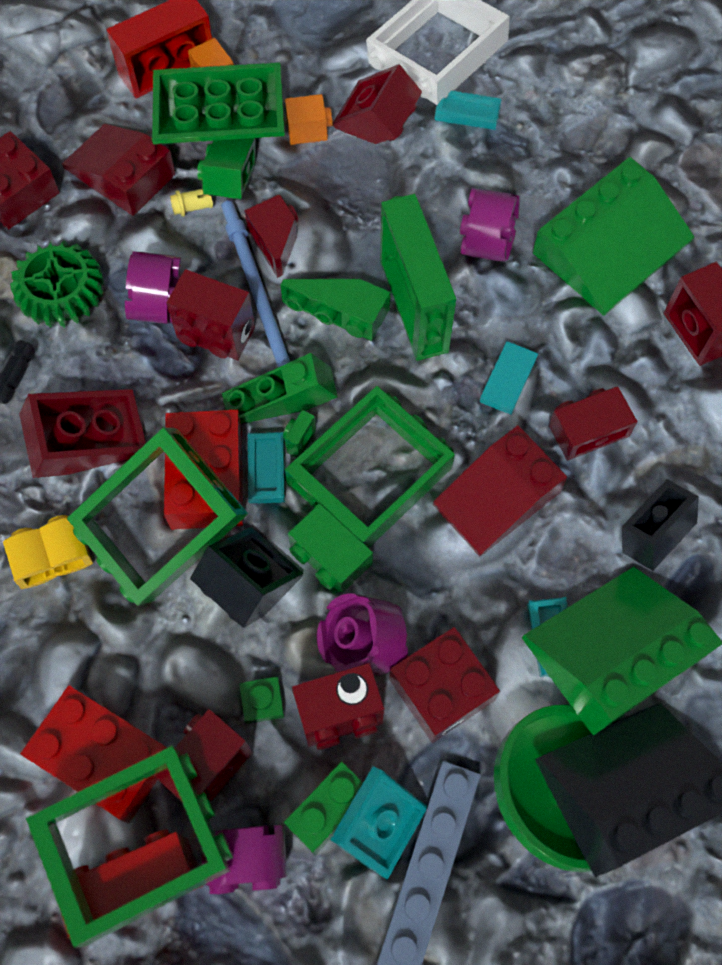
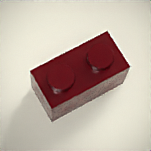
(592, 422)

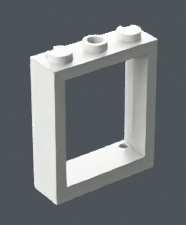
(472, 14)

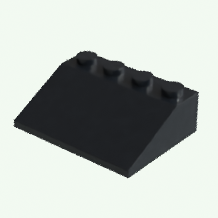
(633, 787)

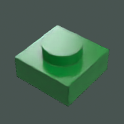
(299, 433)
(261, 700)

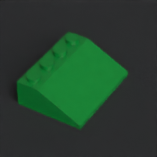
(217, 103)
(613, 236)
(620, 646)

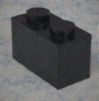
(660, 524)

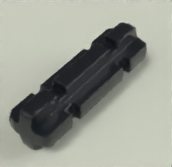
(14, 369)

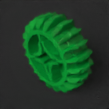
(63, 278)

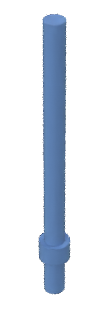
(237, 233)

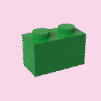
(227, 167)
(329, 549)
(324, 809)

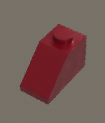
(273, 230)

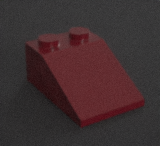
(122, 166)
(80, 430)
(500, 490)

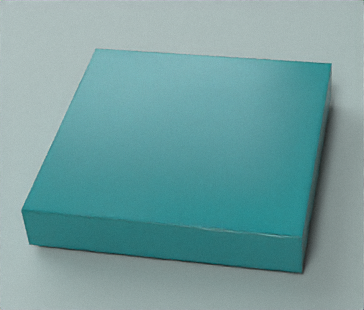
(379, 823)

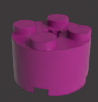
(490, 225)
(149, 285)
(362, 632)
(255, 859)

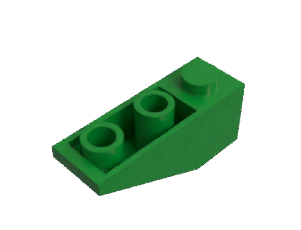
(342, 302)
(283, 391)

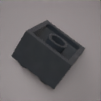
(245, 575)

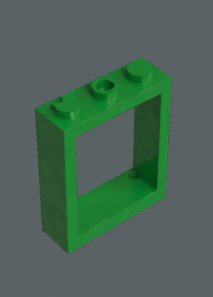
(416, 277)
(407, 426)
(200, 476)
(61, 873)

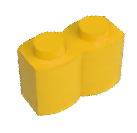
(45, 552)

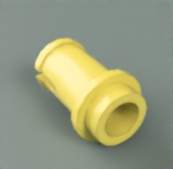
(190, 201)

